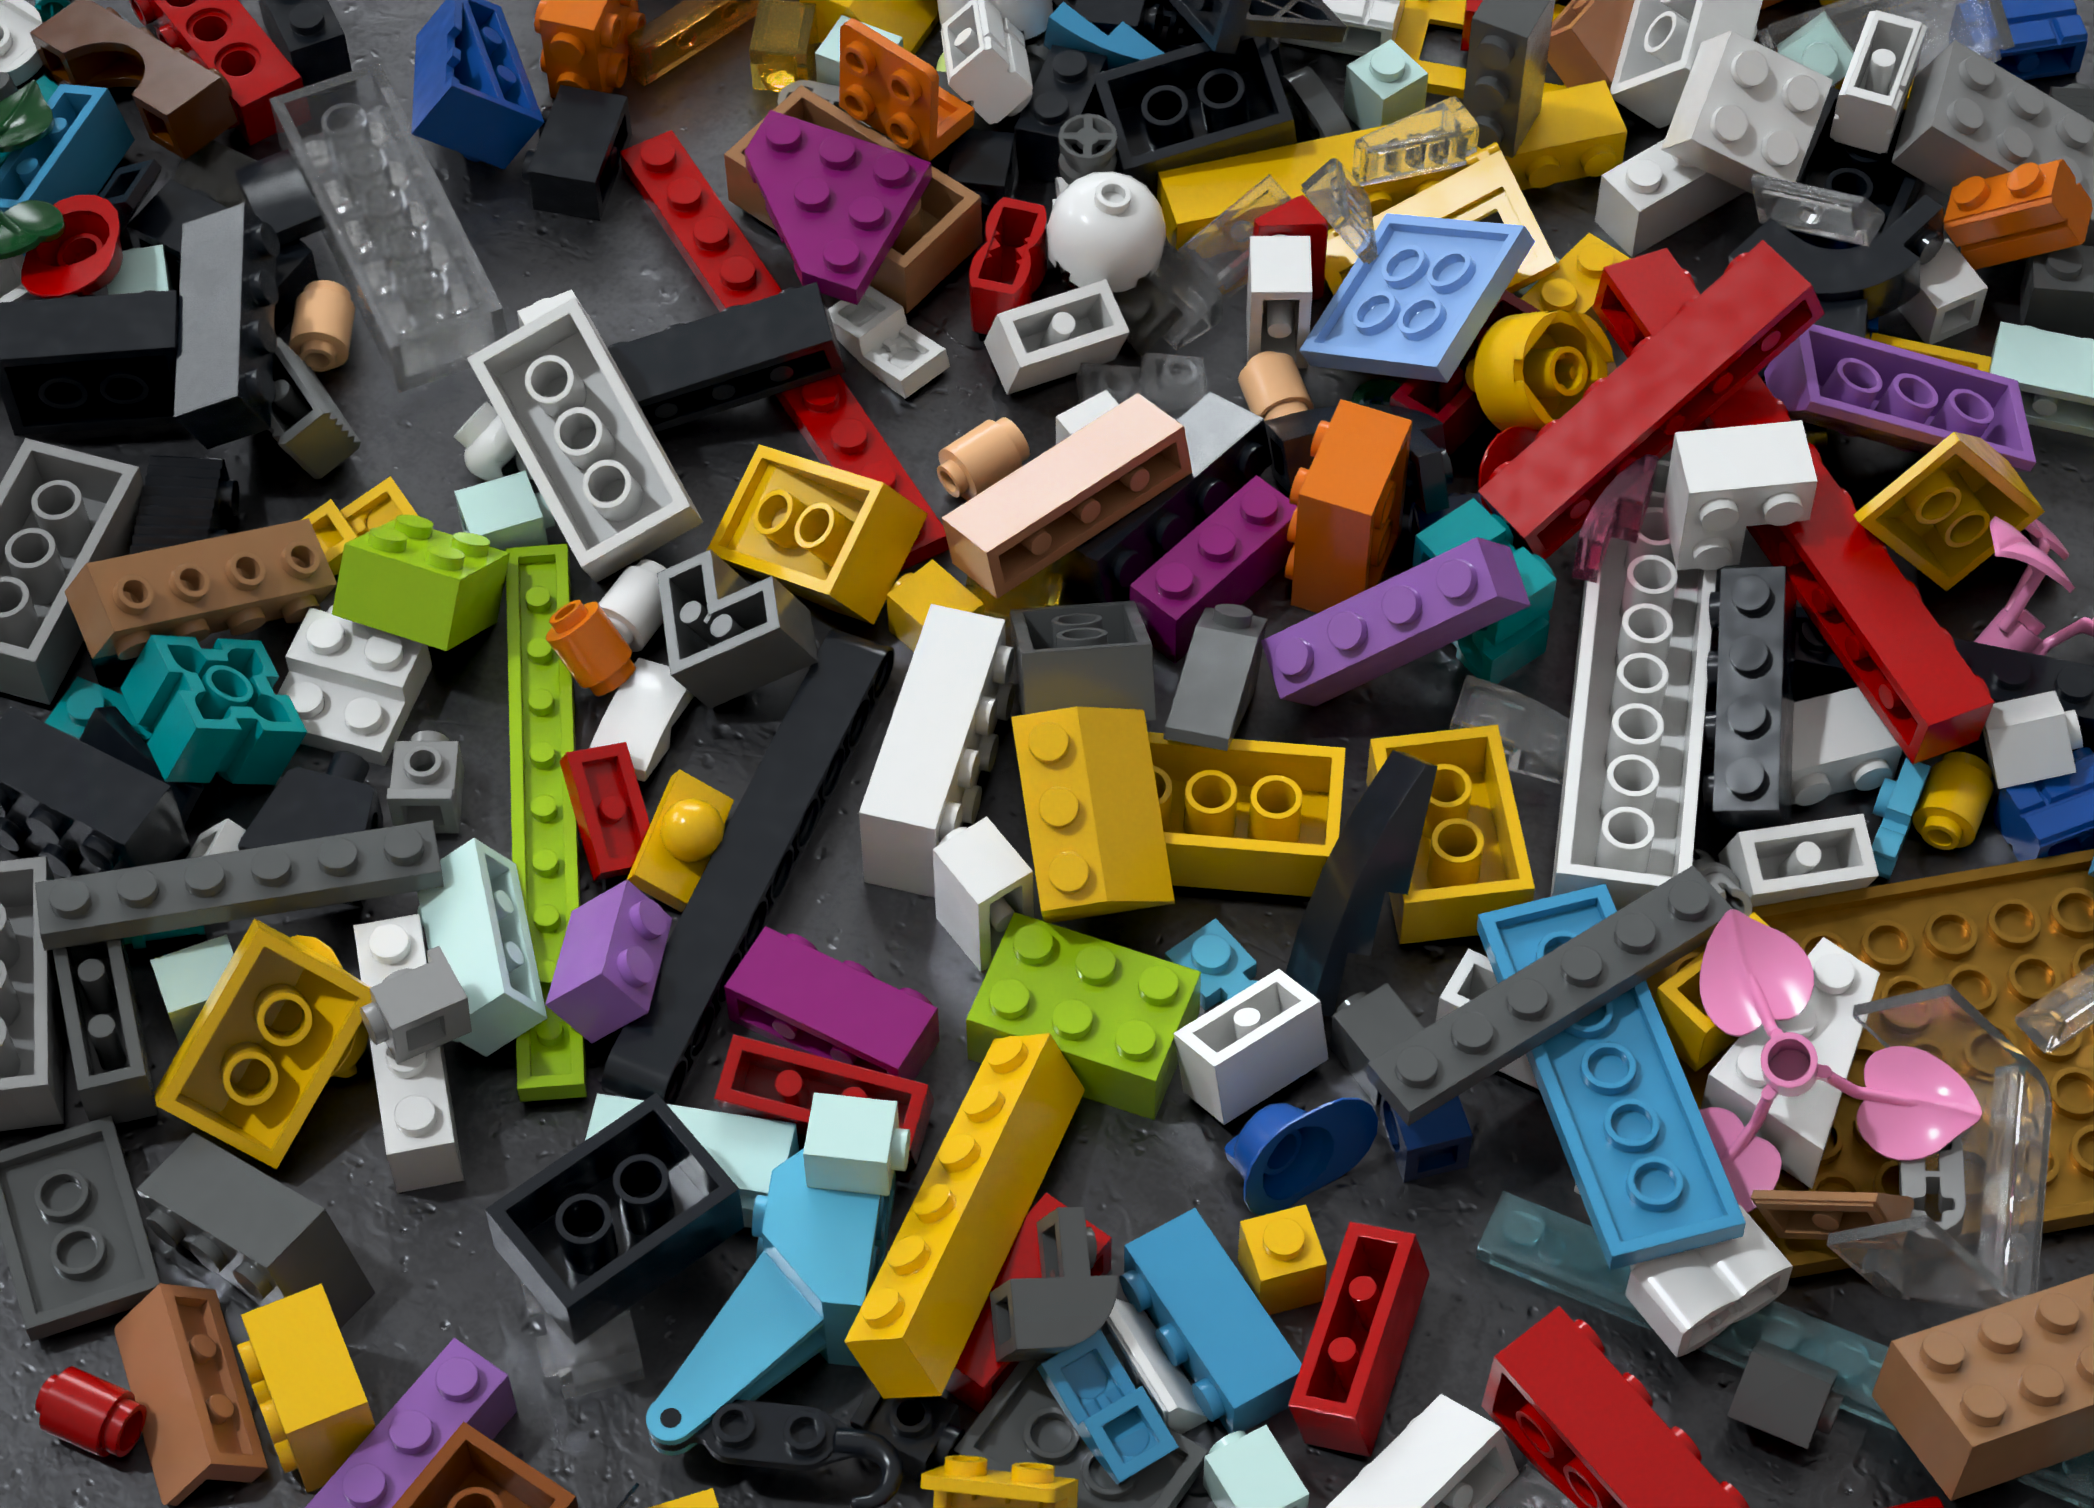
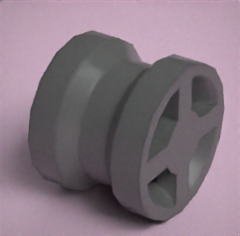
(1086, 146)

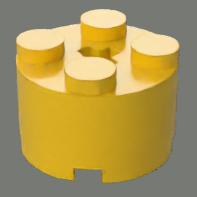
(1537, 366)

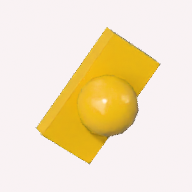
(680, 840)

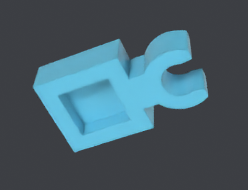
(1897, 806)
(1221, 960)

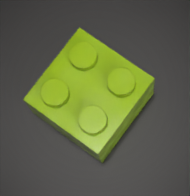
(421, 582)

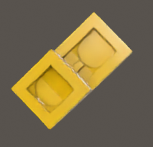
(369, 511)

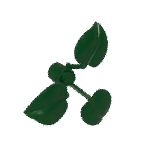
(25, 121)

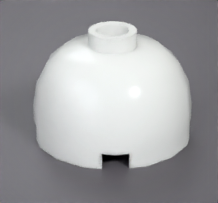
(1106, 230)

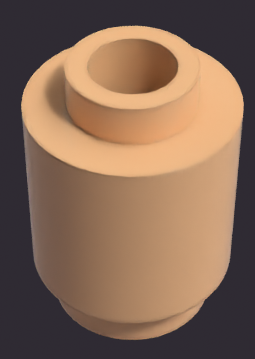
(322, 325)
(1273, 386)
(982, 458)

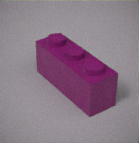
(1214, 565)
(830, 1007)

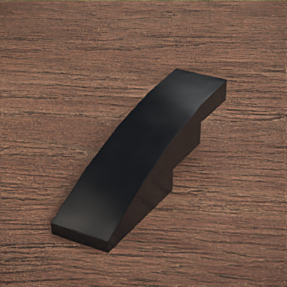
(1369, 858)

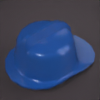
(1295, 1152)

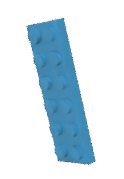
(1619, 1100)

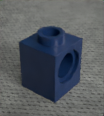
(1431, 1144)

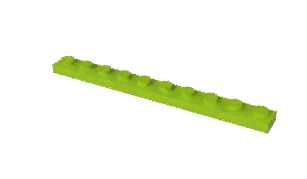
(542, 816)

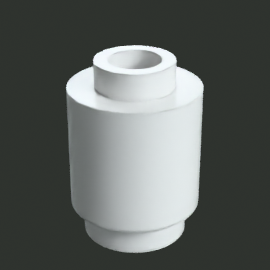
(635, 603)

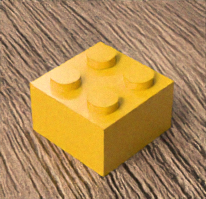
(305, 1384)

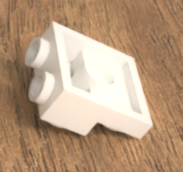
(353, 684)

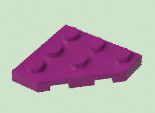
(833, 199)

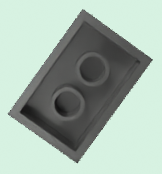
(1082, 658)

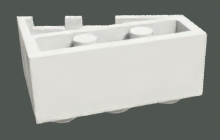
(1800, 1123)

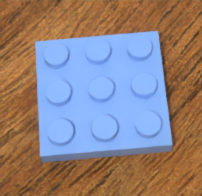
(1419, 299)

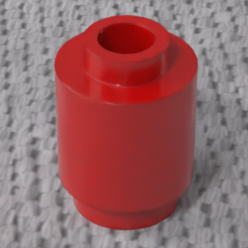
(90, 1413)

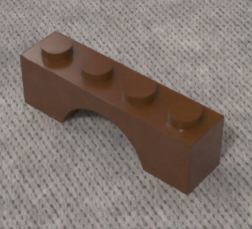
(176, 97)

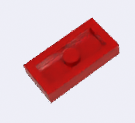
(606, 807)

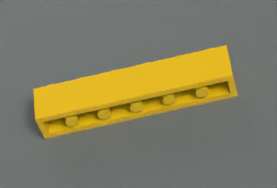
(965, 1218)

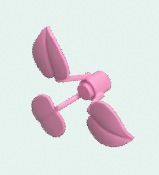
(2014, 625)
(1761, 976)

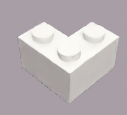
(1734, 481)

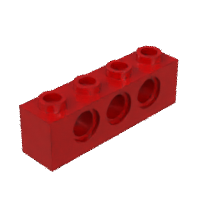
(231, 41)

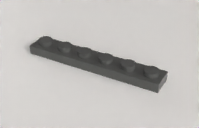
(238, 885)
(1547, 996)

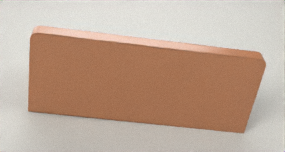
(192, 1391)

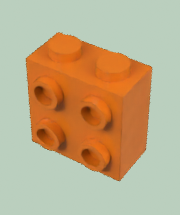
(586, 42)

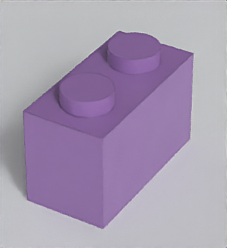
(609, 961)

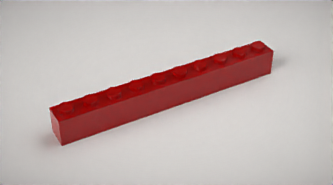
(1834, 563)

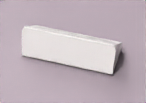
(1137, 1348)

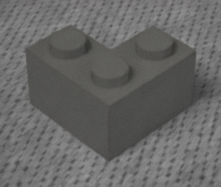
(730, 634)

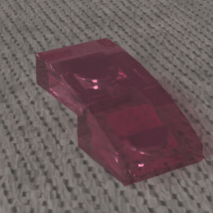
(1615, 514)

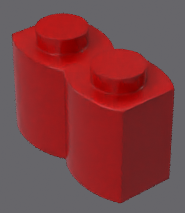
(1009, 262)

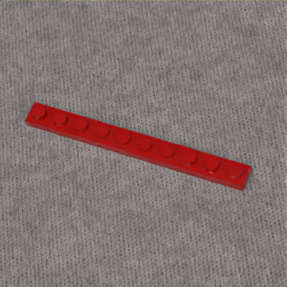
(735, 275)

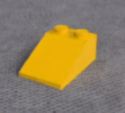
(1944, 506)
(818, 532)

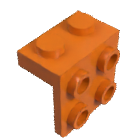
(898, 93)

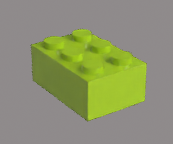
(1097, 1000)

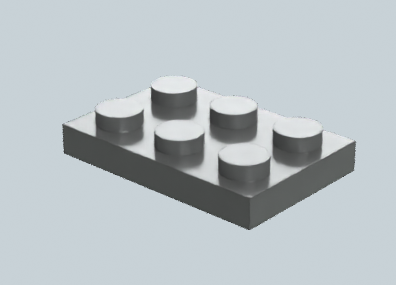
(73, 1229)
(1030, 1426)

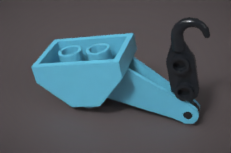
(796, 1301)

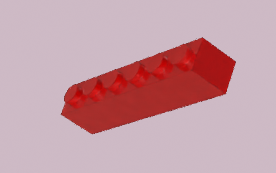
(1659, 390)

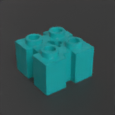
(1518, 638)
(212, 710)

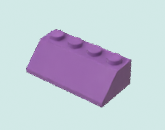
(1897, 395)

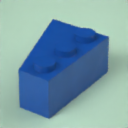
(472, 84)

